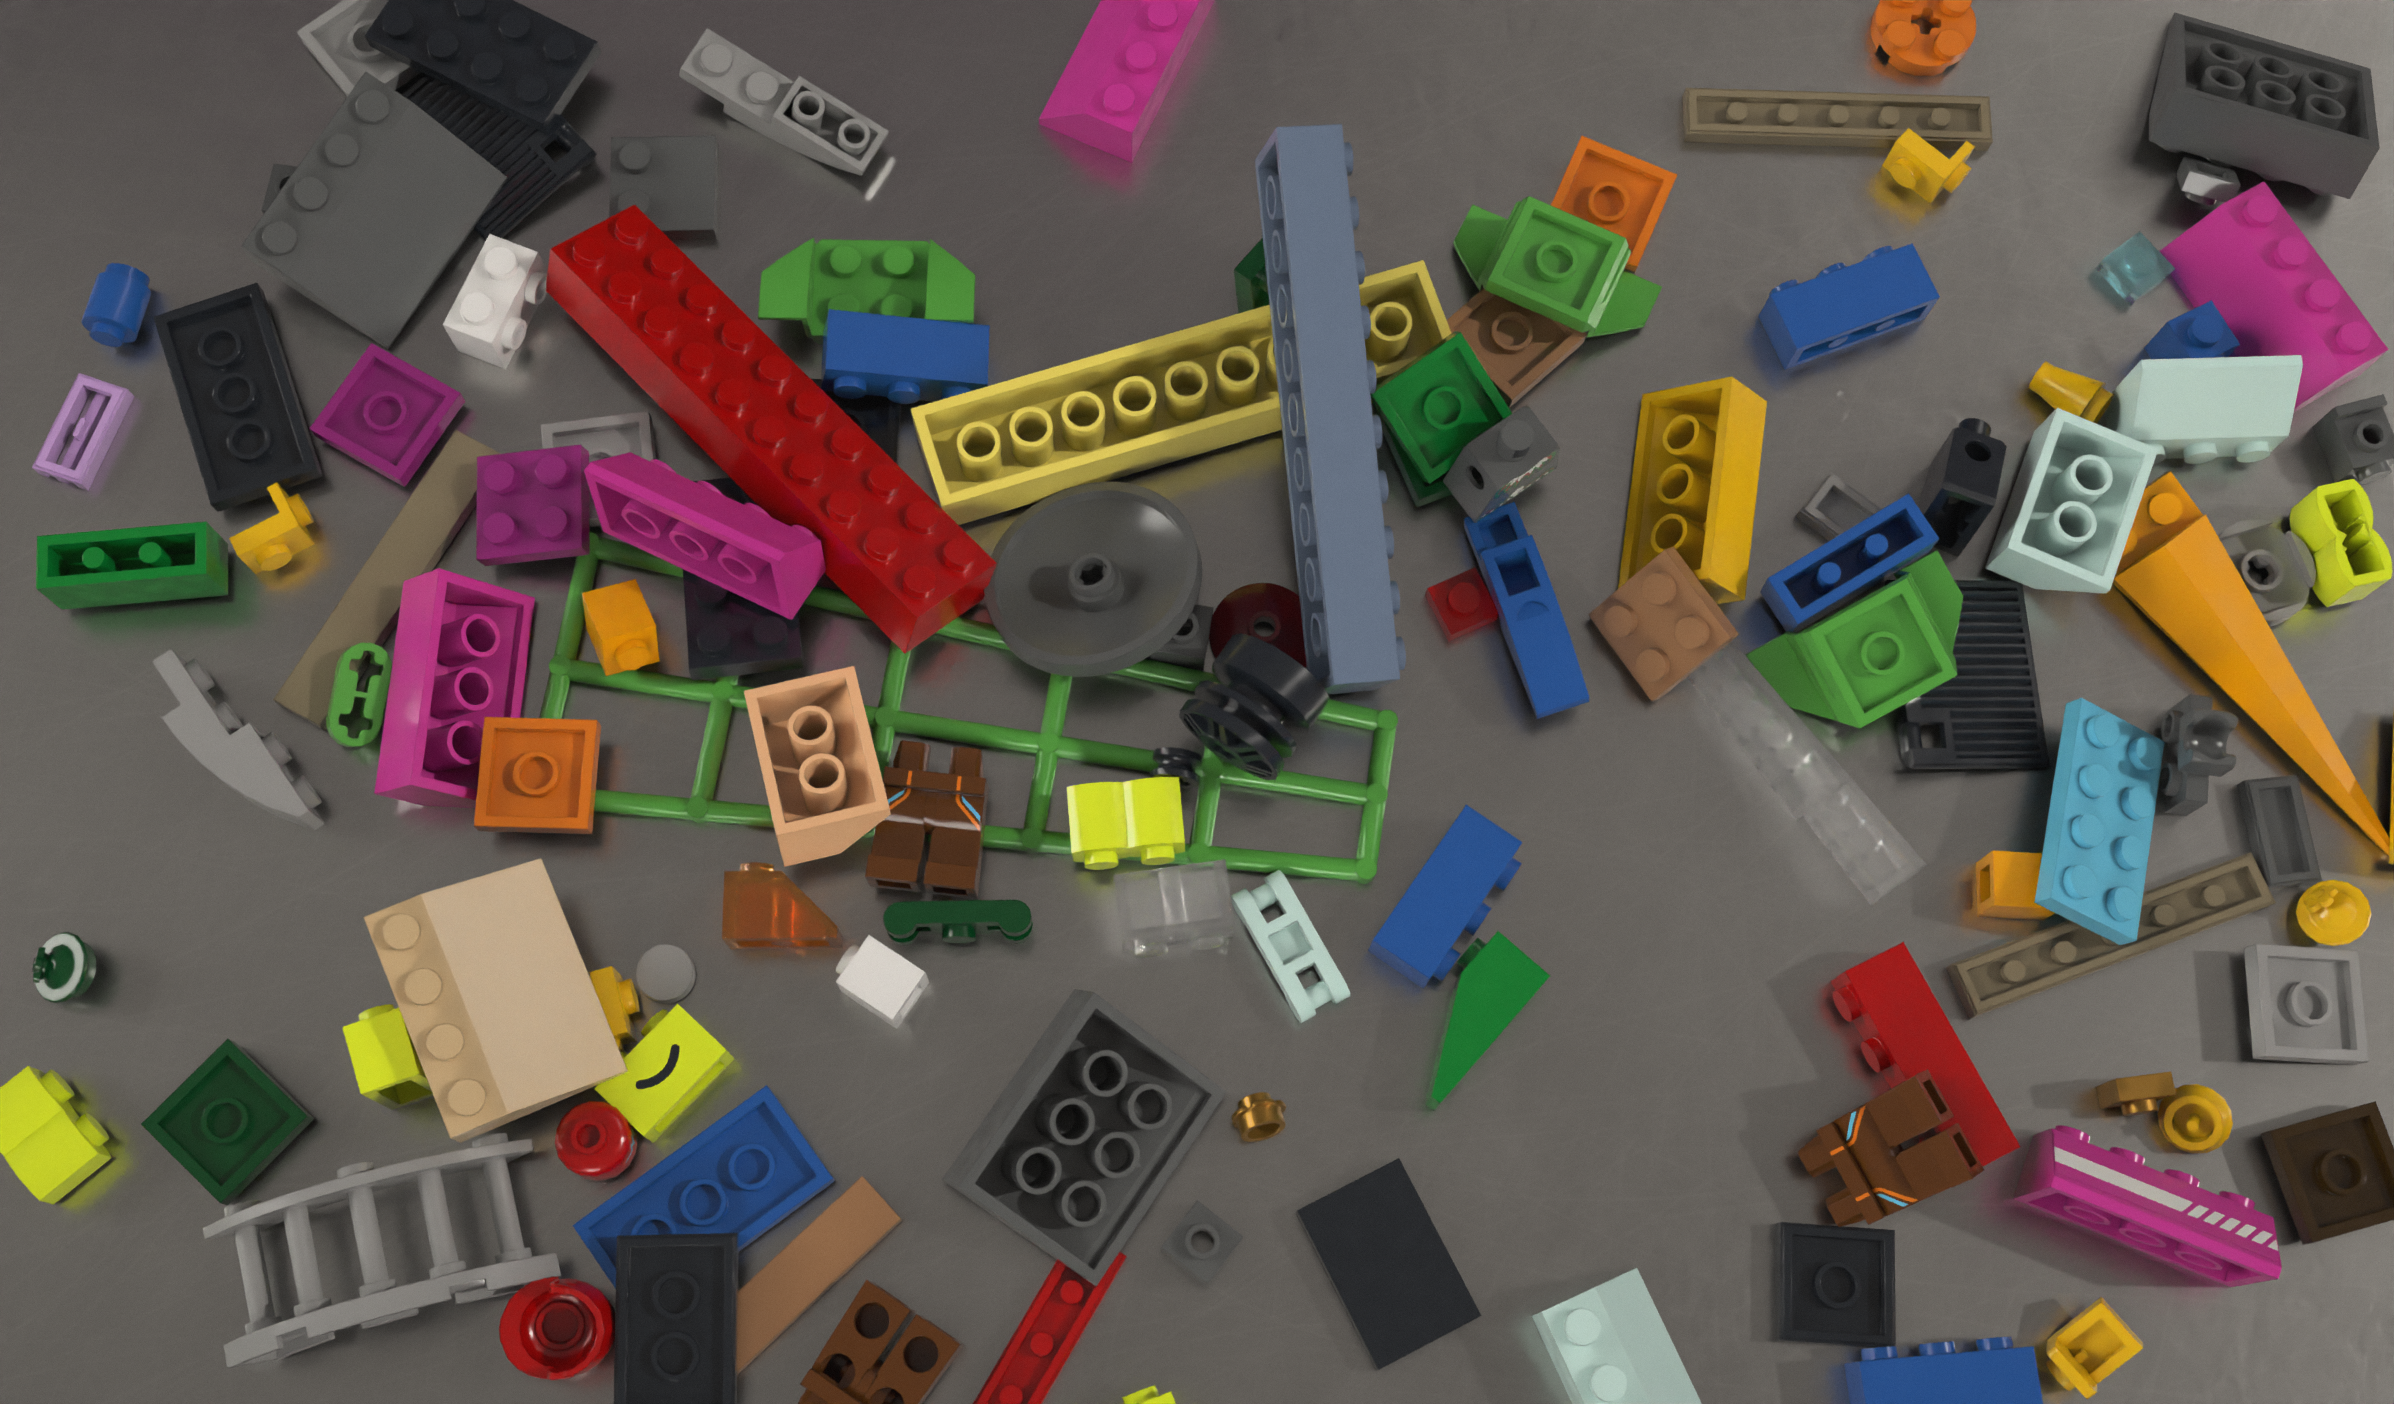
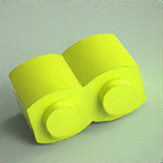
(2346, 551)
(1126, 821)
(45, 1137)

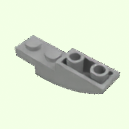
(782, 109)
(231, 751)

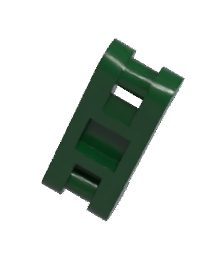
(958, 920)

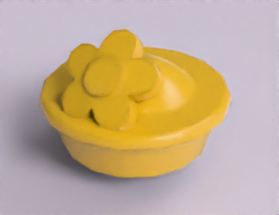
(2333, 912)
(2195, 1119)

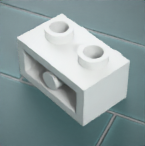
(497, 301)

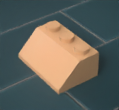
(817, 763)

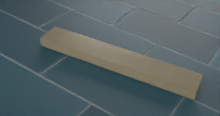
(1834, 118)
(374, 598)
(2072, 951)

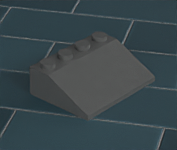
(2264, 107)
(374, 211)
(1085, 1135)

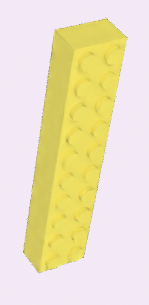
(1142, 403)

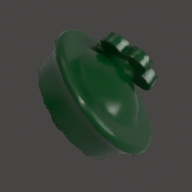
(63, 967)

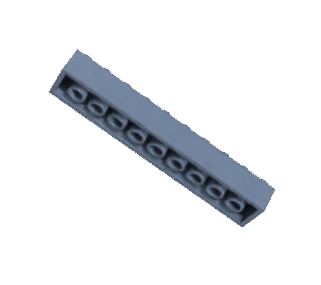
(1328, 409)

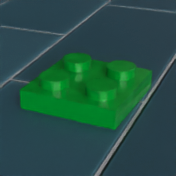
(1439, 405)

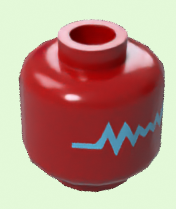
(595, 1141)

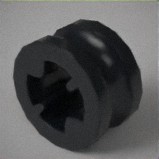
(1177, 763)

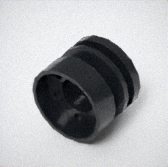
(1254, 706)

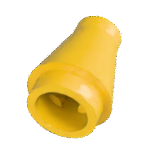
(2071, 392)

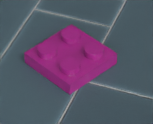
(387, 414)
(532, 505)

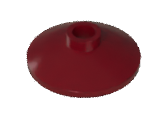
(1259, 603)

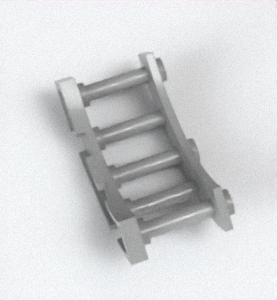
(380, 1298)

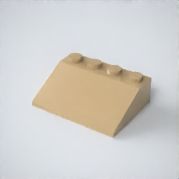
(495, 997)

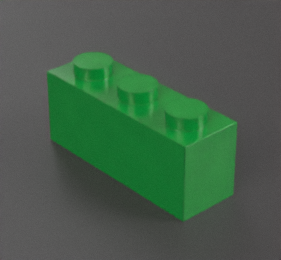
(132, 565)

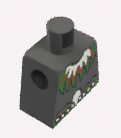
(1509, 460)

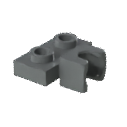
(2195, 751)

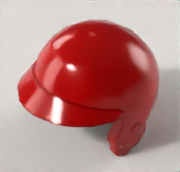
(557, 1328)

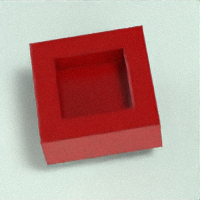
(1461, 604)

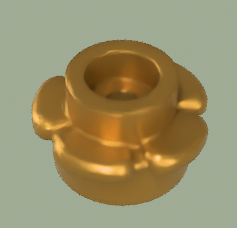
(1259, 1117)

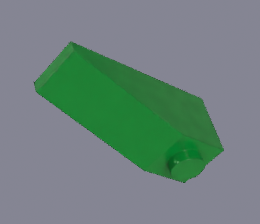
(1484, 1001)

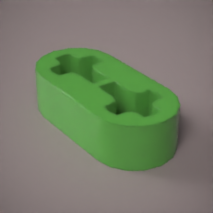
(372, 698)

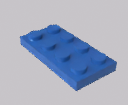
(727, 1179)

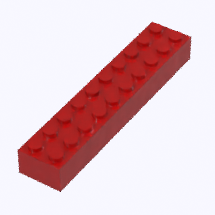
(769, 425)

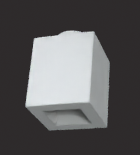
(880, 980)

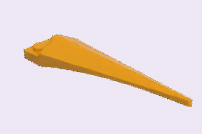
(2196, 596)

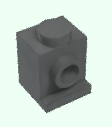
(2357, 440)

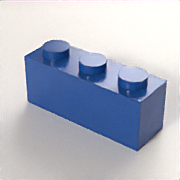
(1847, 305)
(902, 357)
(1849, 564)
(1447, 898)
(1942, 1376)

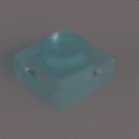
(2135, 268)

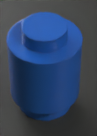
(117, 305)

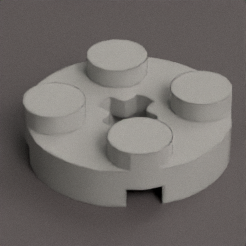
(2284, 557)

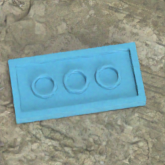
(2100, 822)

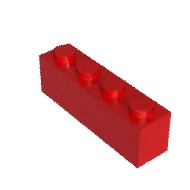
(1909, 1034)

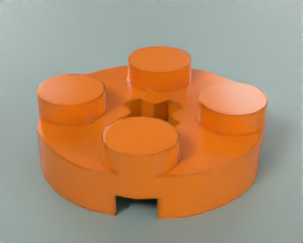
(1918, 52)

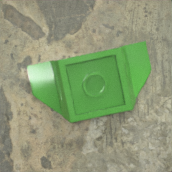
(1556, 267)
(866, 278)
(1872, 650)

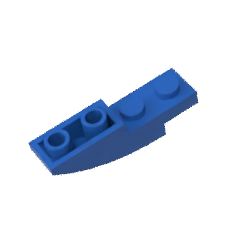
(1527, 611)

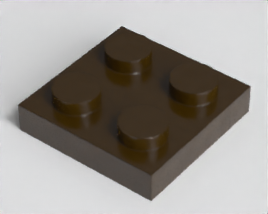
(2335, 1171)

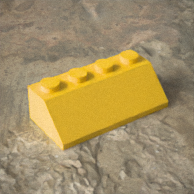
(1697, 483)

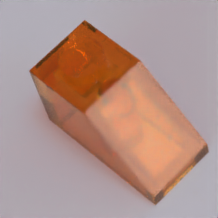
(772, 913)

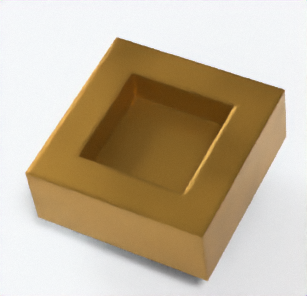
(2136, 1093)

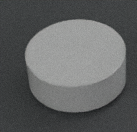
(665, 973)

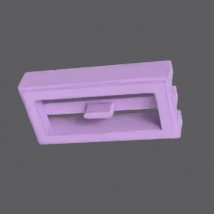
(91, 436)

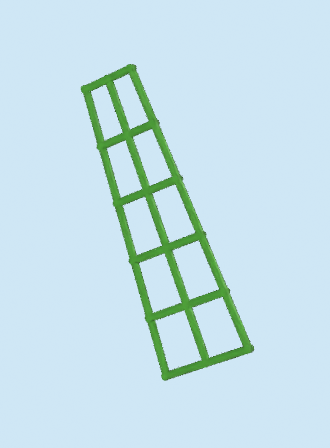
(1046, 744)

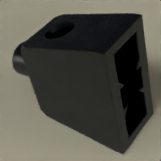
(1966, 469)

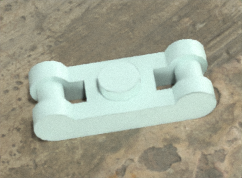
(1290, 946)

